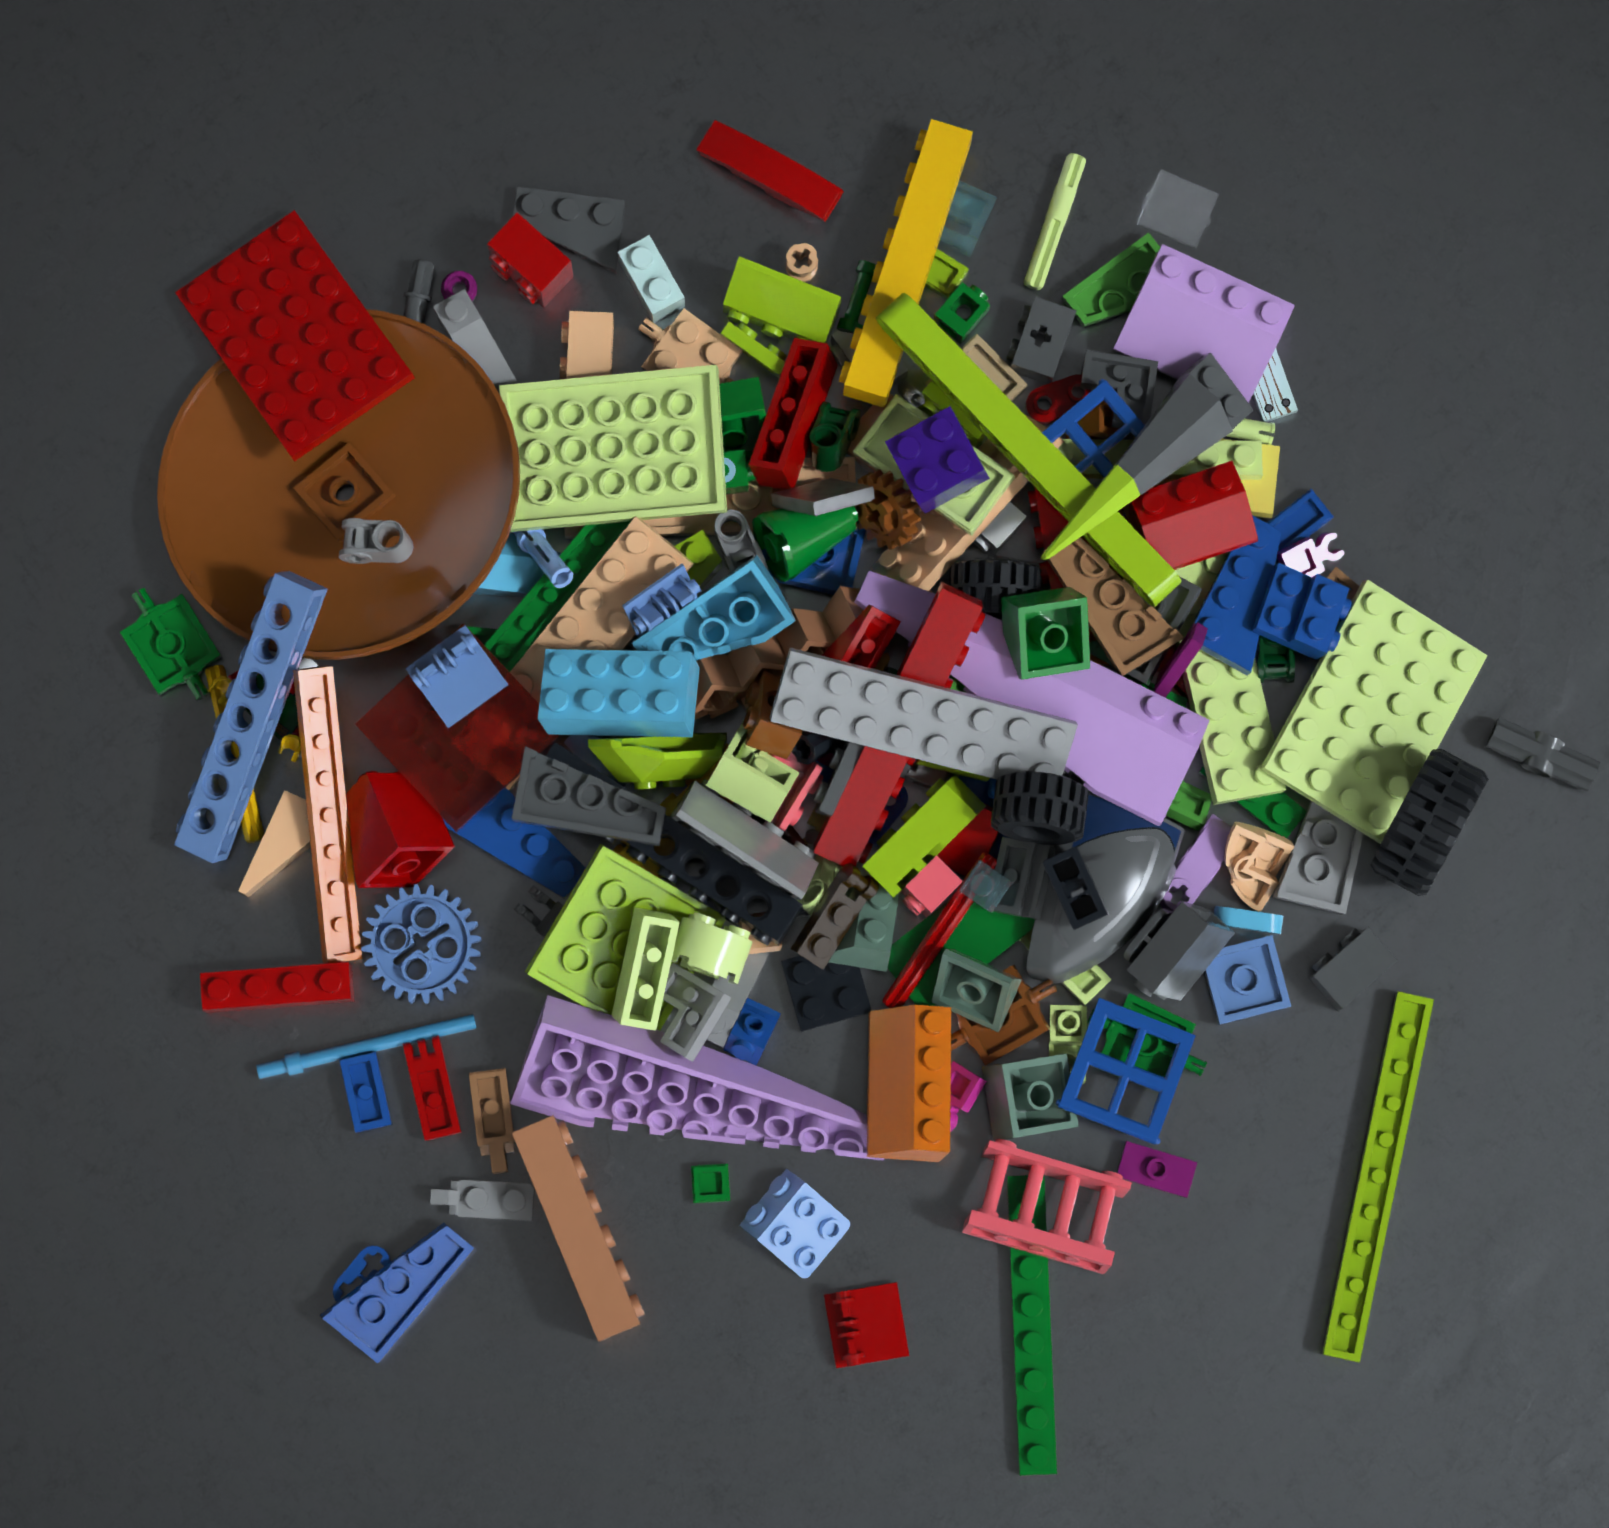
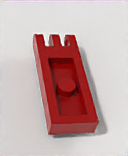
(432, 1090)

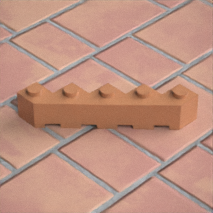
(728, 677)

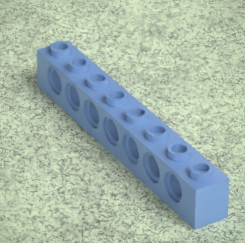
(291, 637)

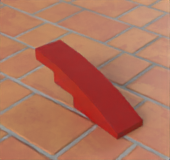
(770, 170)

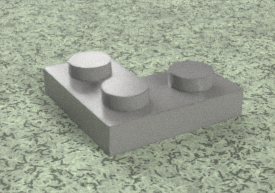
(698, 1012)

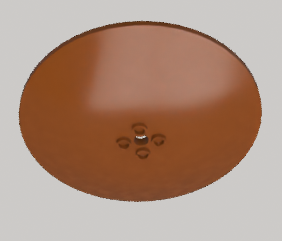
(427, 456)

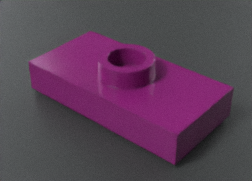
(1156, 1169)

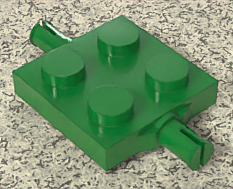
(170, 644)
(1154, 1052)

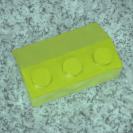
(780, 303)

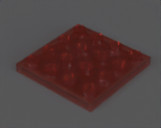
(463, 764)

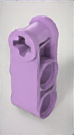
(1199, 862)

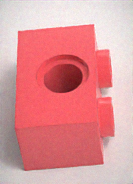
(930, 887)

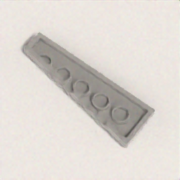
(1322, 862)

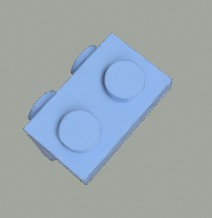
(795, 1223)

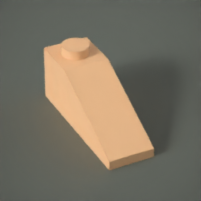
(282, 843)

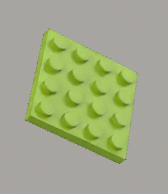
(590, 934)

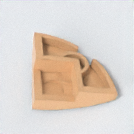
(1254, 861)

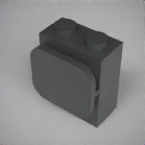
(1175, 950)

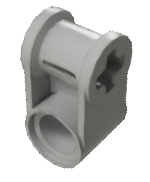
(367, 541)
(739, 548)

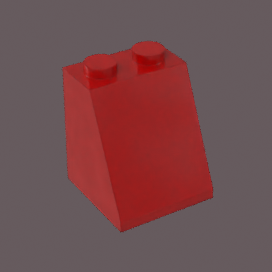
(393, 832)

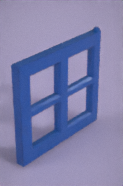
(1068, 424)
(1126, 1071)

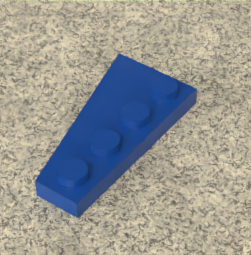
(1236, 598)
(523, 846)
(392, 1298)

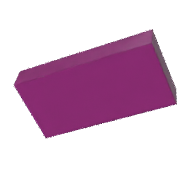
(1180, 659)

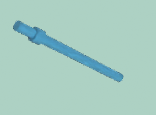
(296, 1063)

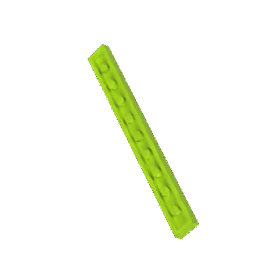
(1377, 1177)

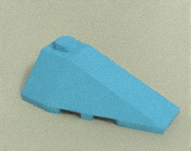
(729, 615)

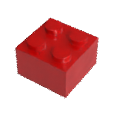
(529, 261)

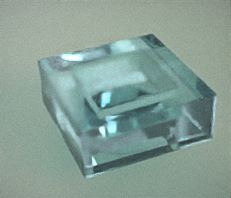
(985, 886)

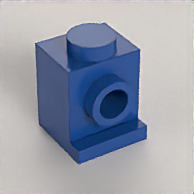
(752, 1031)

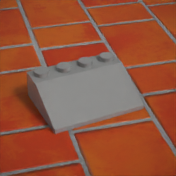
(746, 840)

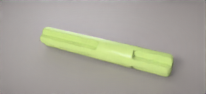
(1054, 221)

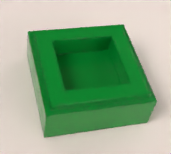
(710, 1183)

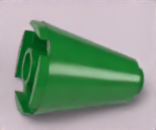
(800, 539)

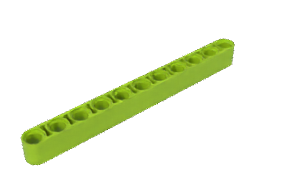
(1024, 445)

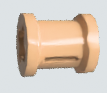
(800, 251)

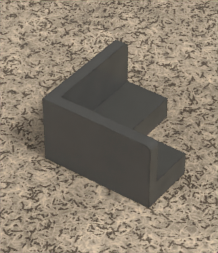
(1129, 377)

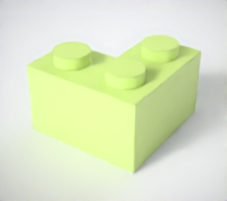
(752, 778)

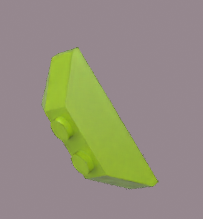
(659, 758)

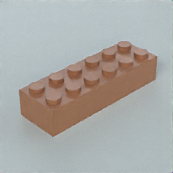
(577, 1229)

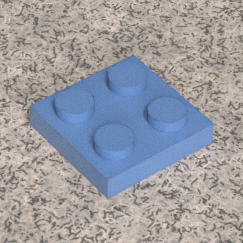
(1247, 981)

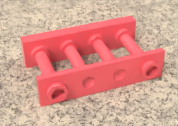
(1021, 1232)

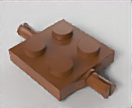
(1020, 1026)

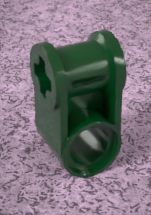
(832, 436)
(1274, 654)

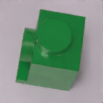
(963, 297)

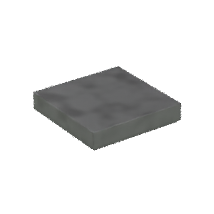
(823, 496)

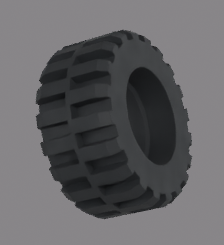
(1429, 822)

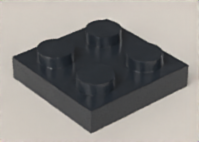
(824, 995)

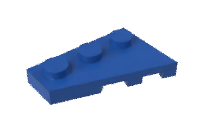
(833, 568)

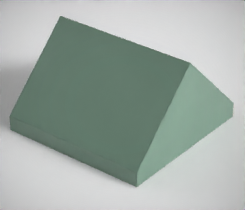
(974, 989)

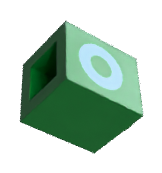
(737, 472)

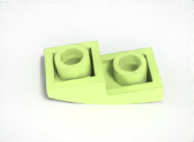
(1067, 1031)

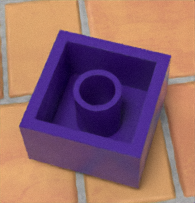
(937, 460)

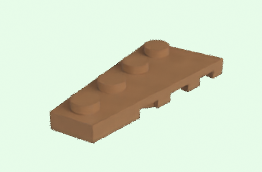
(1117, 615)

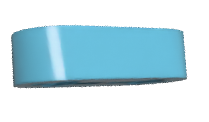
(1250, 919)

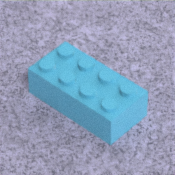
(619, 693)

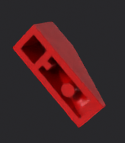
(864, 638)

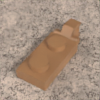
(493, 1116)

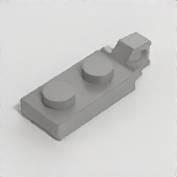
(487, 1199)

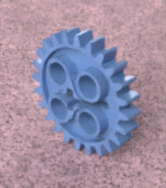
(402, 916)

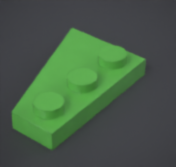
(1113, 286)

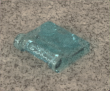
(971, 209)

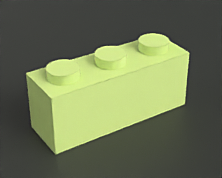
(645, 969)

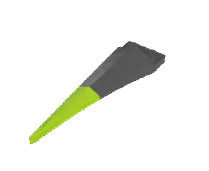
(1189, 420)

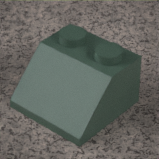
(870, 935)
(1025, 1095)

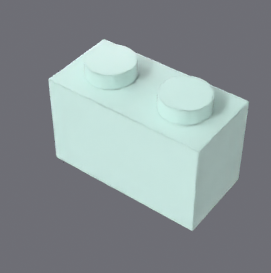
(651, 279)

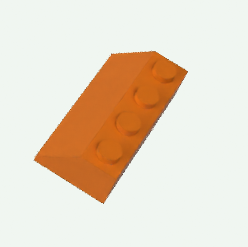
(909, 1083)

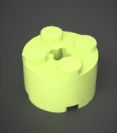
(710, 948)

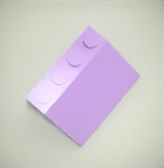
(1197, 311)

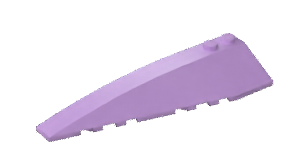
(1127, 738)
(594, 1067)

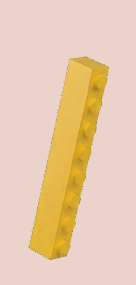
(908, 257)

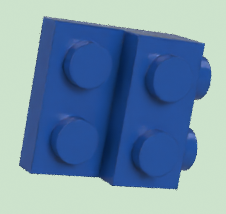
(1302, 611)

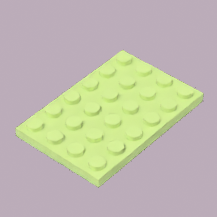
(618, 447)
(1373, 711)

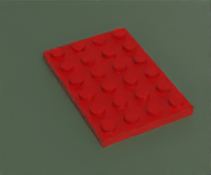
(294, 335)

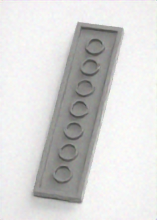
(918, 718)

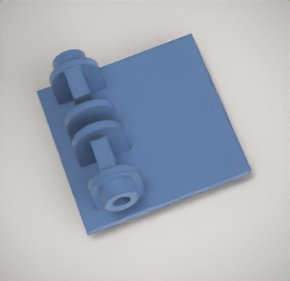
(661, 600)
(456, 676)

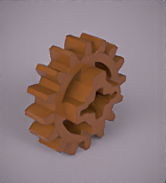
(891, 513)

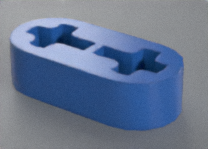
(357, 1267)

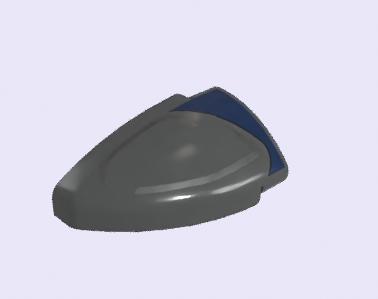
(1132, 872)

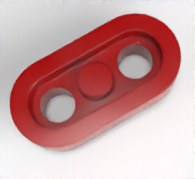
(1059, 396)

